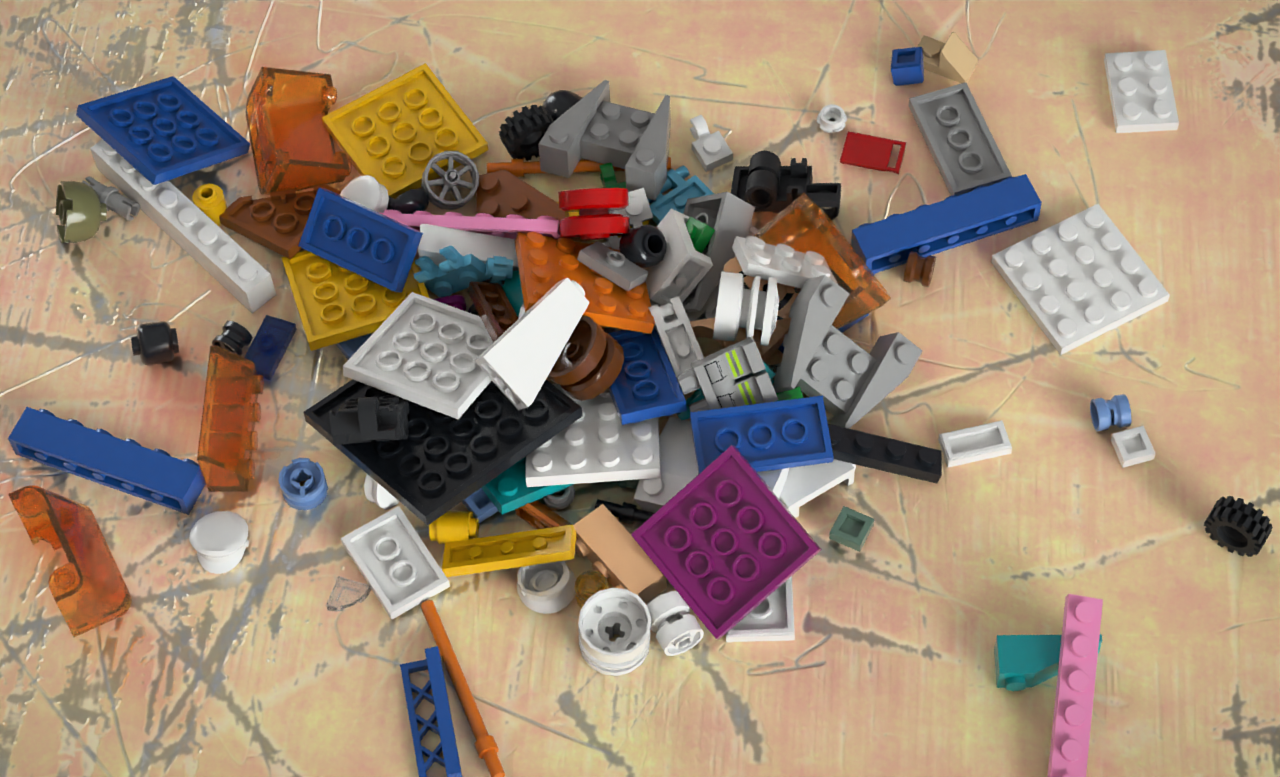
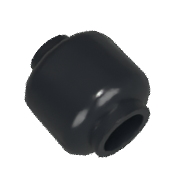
(643, 245)
(155, 343)

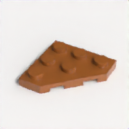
(505, 194)
(274, 220)

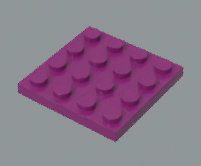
(725, 542)

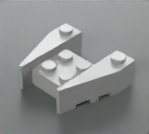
(612, 134)
(834, 366)

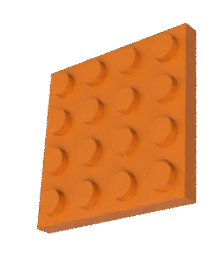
(549, 260)

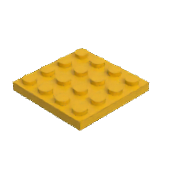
(402, 128)
(338, 302)

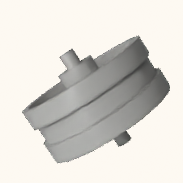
(450, 179)

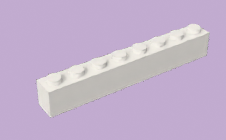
(190, 229)

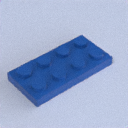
(360, 240)
(646, 381)
(765, 434)

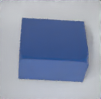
(907, 66)

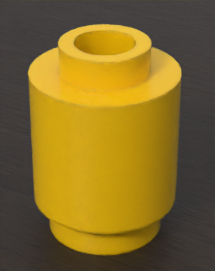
(211, 201)
(454, 527)

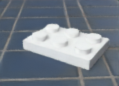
(1141, 91)
(779, 262)
(395, 562)

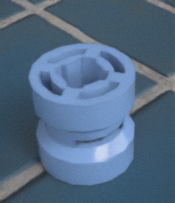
(1110, 412)

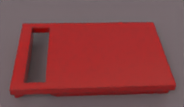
(871, 152)

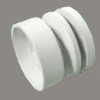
(745, 308)
(613, 613)

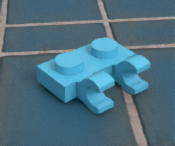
(451, 274)

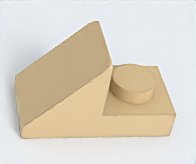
(949, 58)

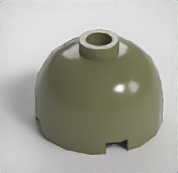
(78, 211)

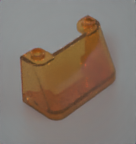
(288, 133)
(809, 228)
(90, 585)

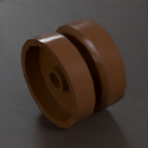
(588, 361)

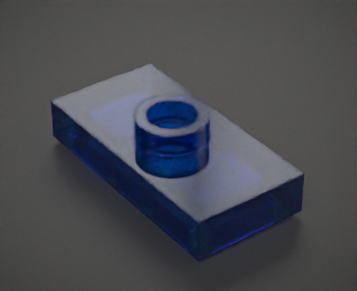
(270, 345)

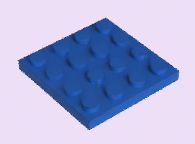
(163, 130)

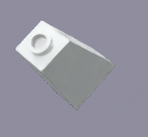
(465, 242)
(531, 346)

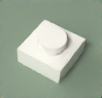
(1133, 446)

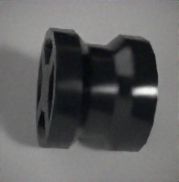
(233, 338)

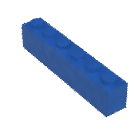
(947, 223)
(107, 459)

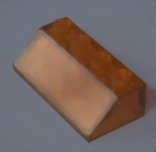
(229, 421)

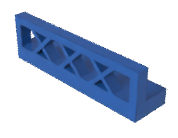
(441, 714)

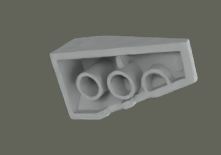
(729, 218)

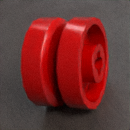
(594, 215)

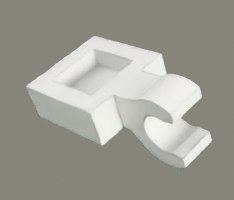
(709, 148)

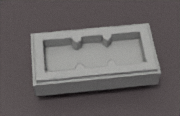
(612, 266)

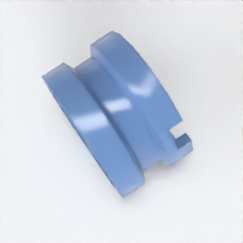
(314, 488)

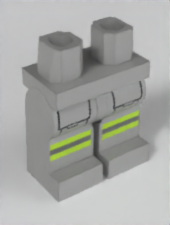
(729, 378)

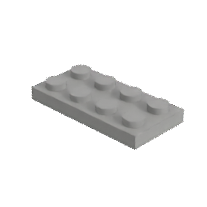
(959, 139)

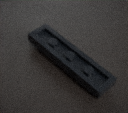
(886, 454)

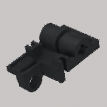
(775, 187)
(369, 420)

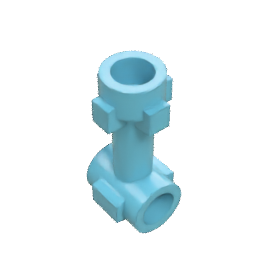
(498, 269)

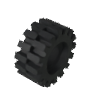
(525, 131)
(1238, 526)

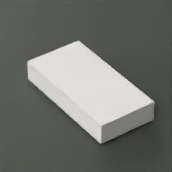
(975, 443)

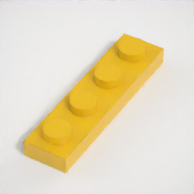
(509, 550)

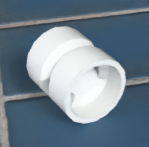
(674, 626)

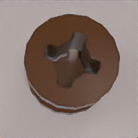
(919, 269)

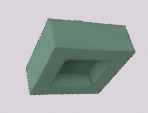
(851, 528)

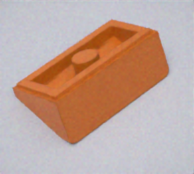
(540, 516)

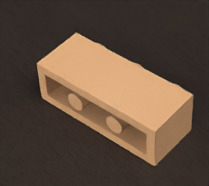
(617, 554)

